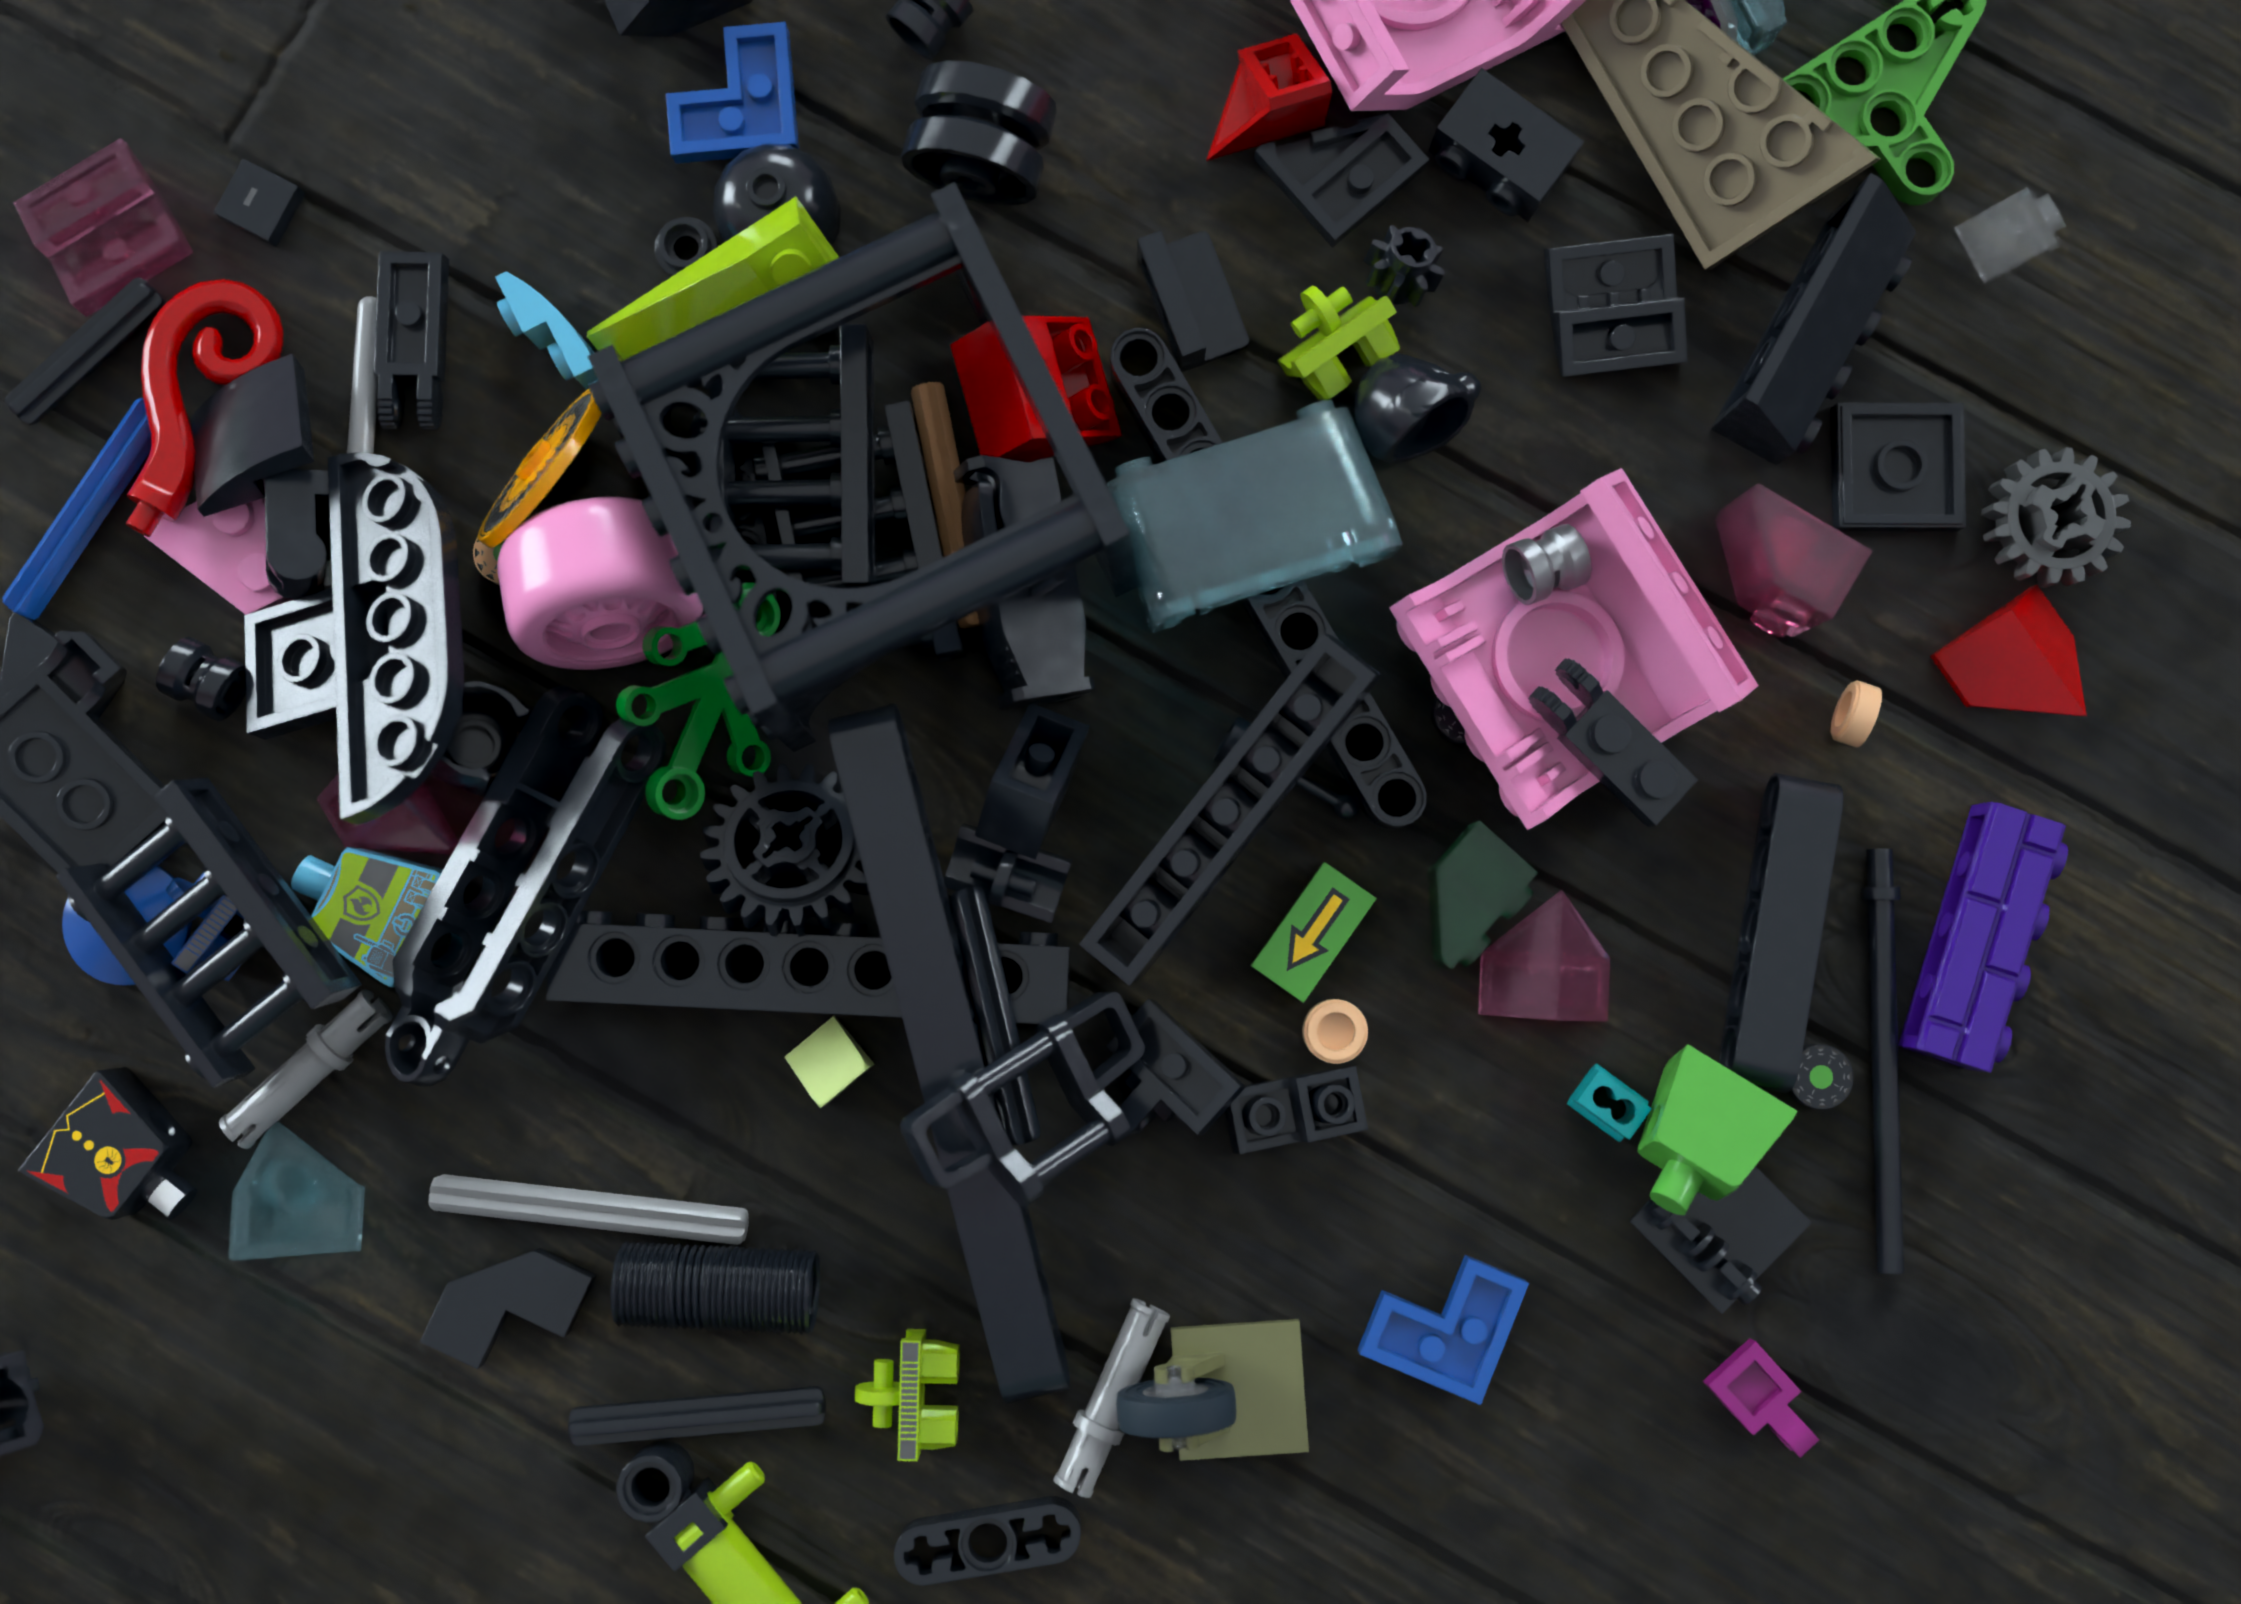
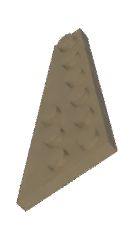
(1711, 122)

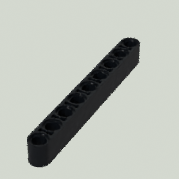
(1168, 387)

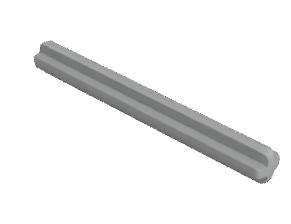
(589, 1209)

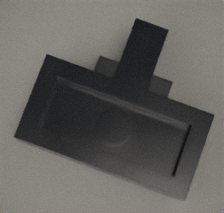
(1174, 1075)

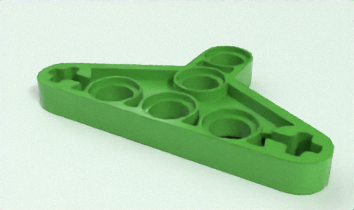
(1896, 82)

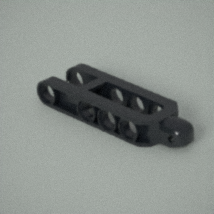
(539, 786)

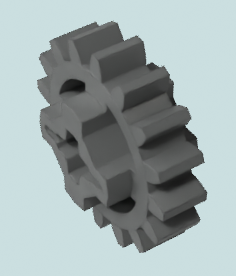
(2082, 510)

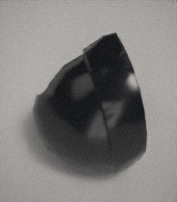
(1411, 407)

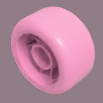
(590, 584)

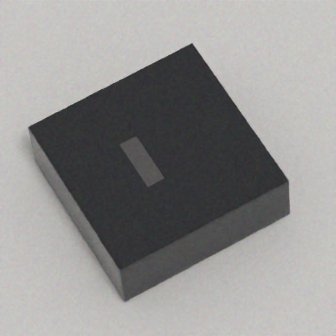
(259, 202)

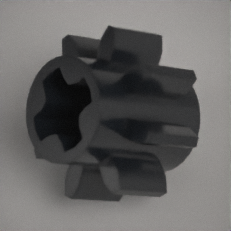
(1404, 265)

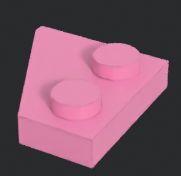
(223, 552)

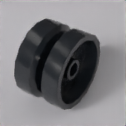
(979, 132)

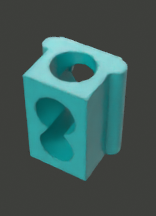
(1583, 1103)

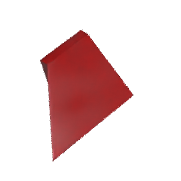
(1272, 97)
(2016, 660)

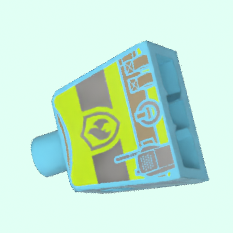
(366, 904)

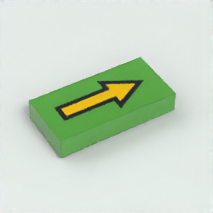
(1313, 932)

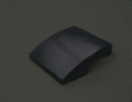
(1615, 305)
(249, 433)

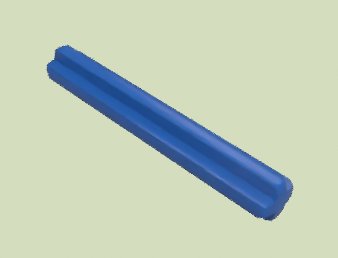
(81, 515)

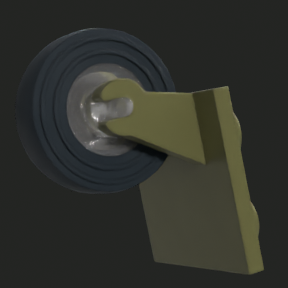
(1224, 1393)

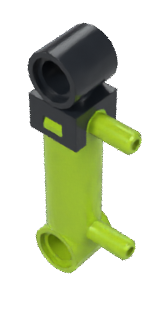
(698, 1528)

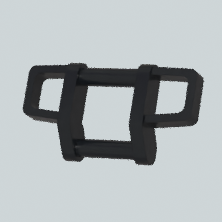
(1080, 1085)

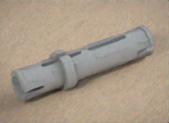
(325, 1050)
(1098, 1424)

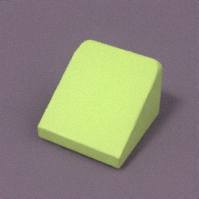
(828, 1061)

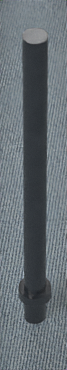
(1885, 1062)

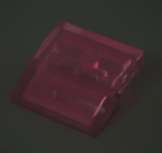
(102, 226)

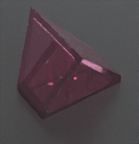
(410, 827)
(1546, 968)

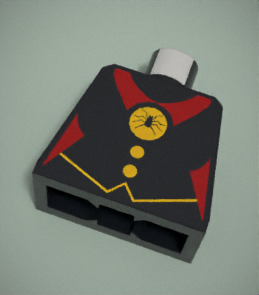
(114, 1150)

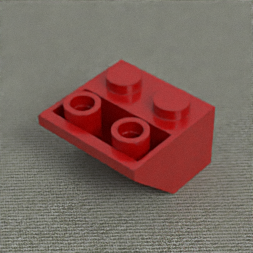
(998, 405)

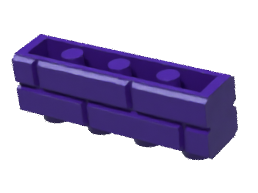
(1984, 937)

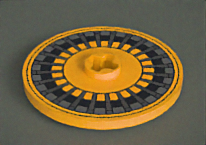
(540, 470)

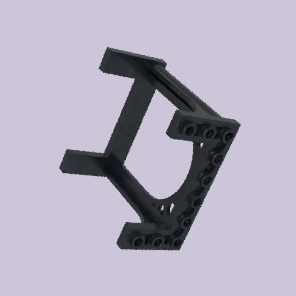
(792, 672)

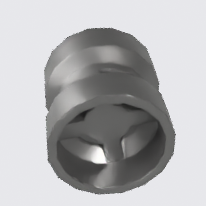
(1549, 563)

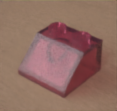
(1786, 562)

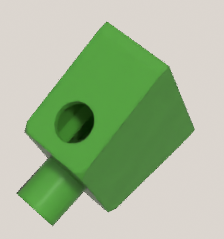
(1707, 1130)

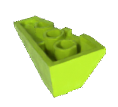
(740, 269)

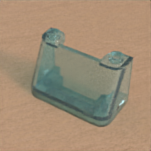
(1253, 514)

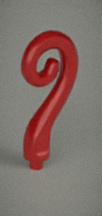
(169, 470)

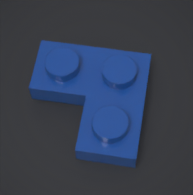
(749, 112)
(1453, 1347)

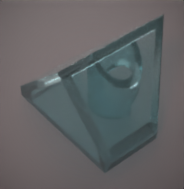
(293, 1202)

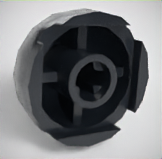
(768, 178)

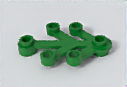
(711, 697)

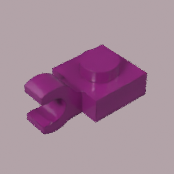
(1759, 1394)

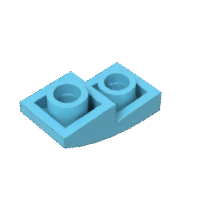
(545, 326)

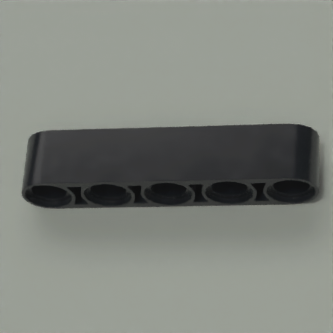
(1781, 931)

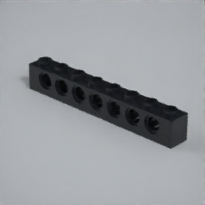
(585, 975)

